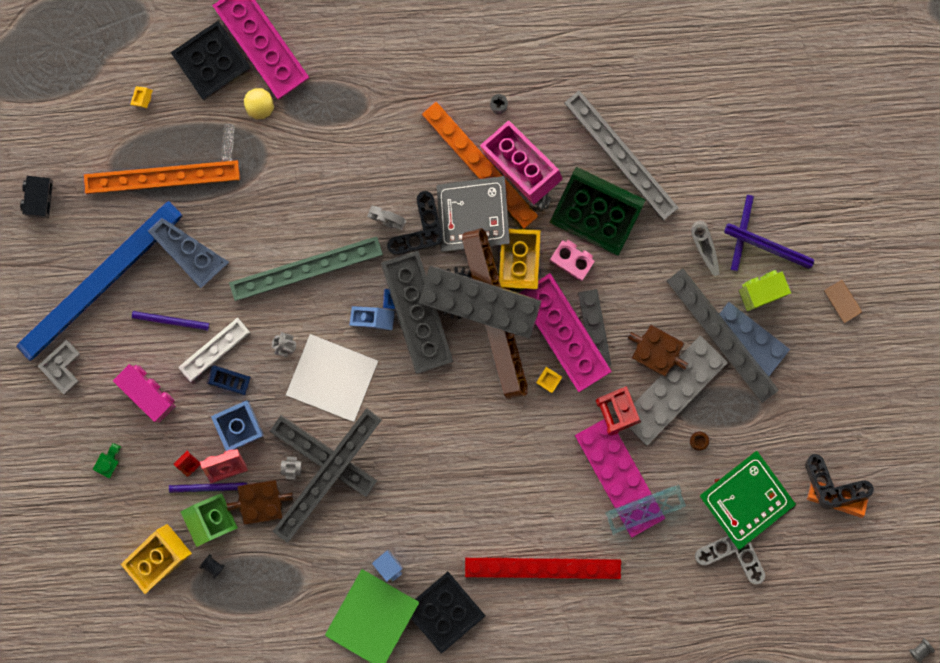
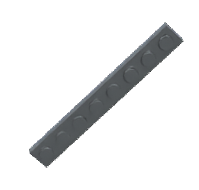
(722, 335)
(327, 475)

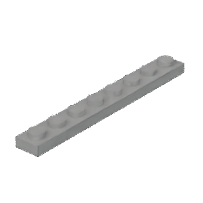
(621, 155)

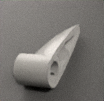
(706, 247)

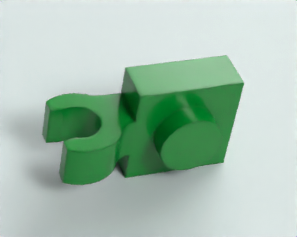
(107, 463)

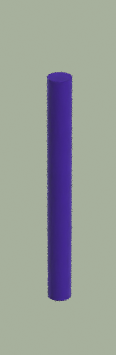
(744, 224)
(170, 320)
(204, 487)

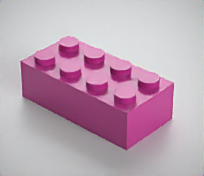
(521, 162)

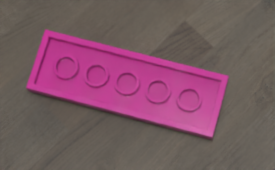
(262, 45)
(567, 335)
(617, 473)

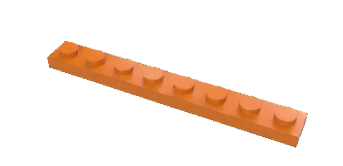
(476, 161)
(161, 177)

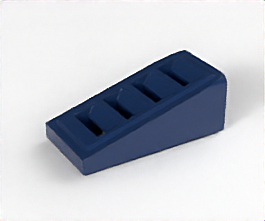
(212, 374)

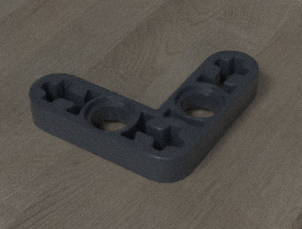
(427, 229)
(829, 489)

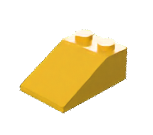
(520, 259)
(156, 558)

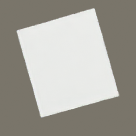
(331, 378)

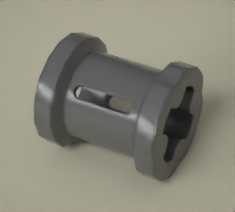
(504, 101)
(922, 650)

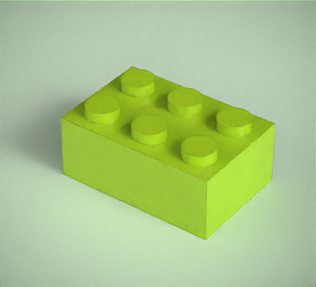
(764, 291)

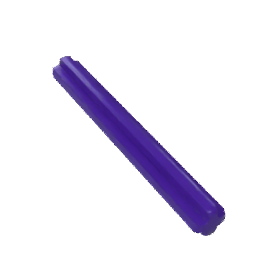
(769, 246)

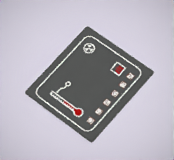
(473, 206)

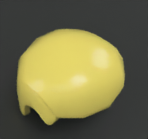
(258, 103)

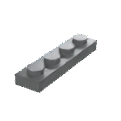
(593, 321)

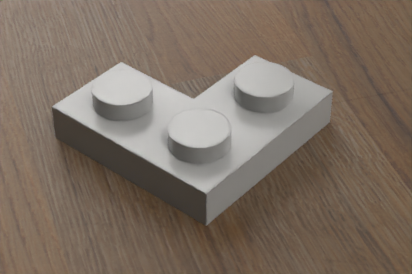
(55, 366)

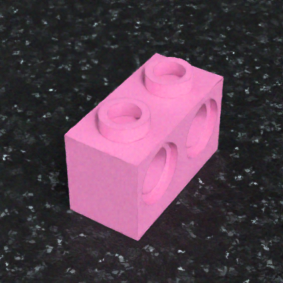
(569, 265)

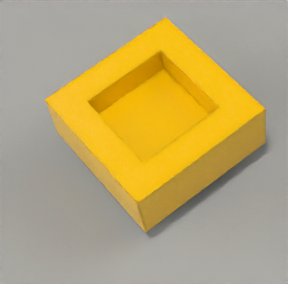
(141, 97)
(549, 380)

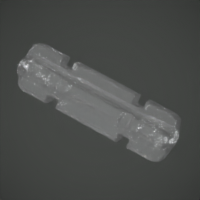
(227, 142)

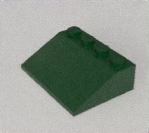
(597, 211)

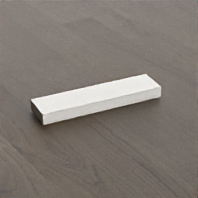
(214, 350)

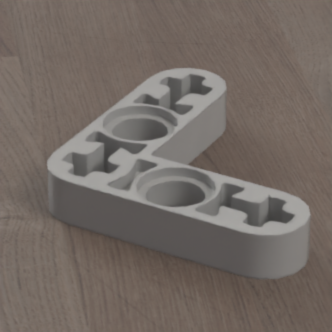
(731, 548)

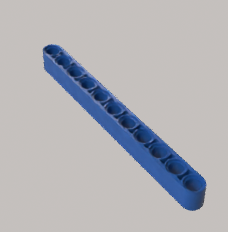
(95, 284)

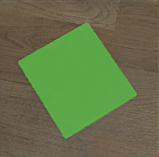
(371, 618)

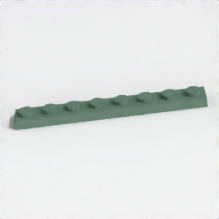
(305, 268)

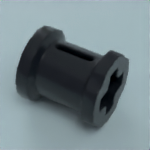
(212, 566)

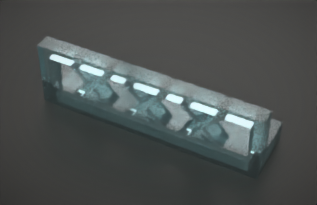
(647, 500)

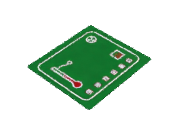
(747, 500)

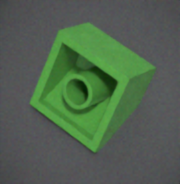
(208, 519)

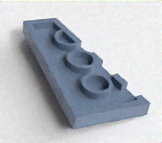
(193, 257)
(760, 343)

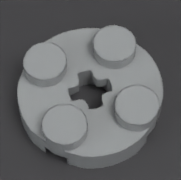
(388, 218)

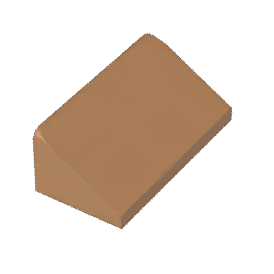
(843, 301)

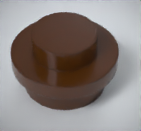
(699, 441)

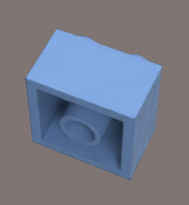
(237, 426)

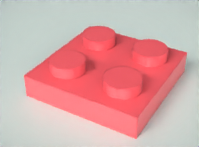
(223, 466)

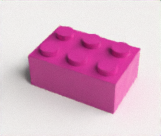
(145, 392)

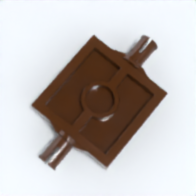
(658, 350)
(259, 501)

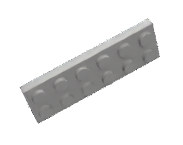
(671, 394)

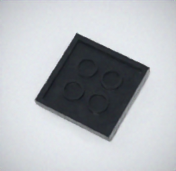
(210, 60)
(446, 612)

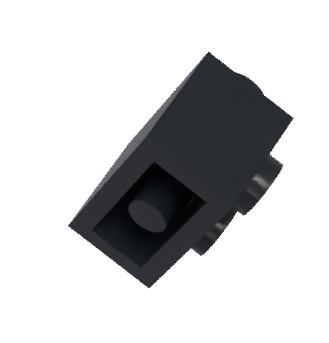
(36, 197)

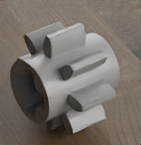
(283, 344)
(291, 468)

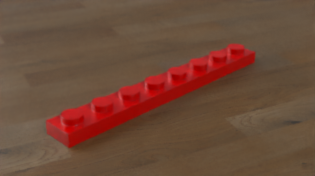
(543, 568)

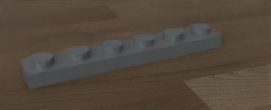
(319, 453)

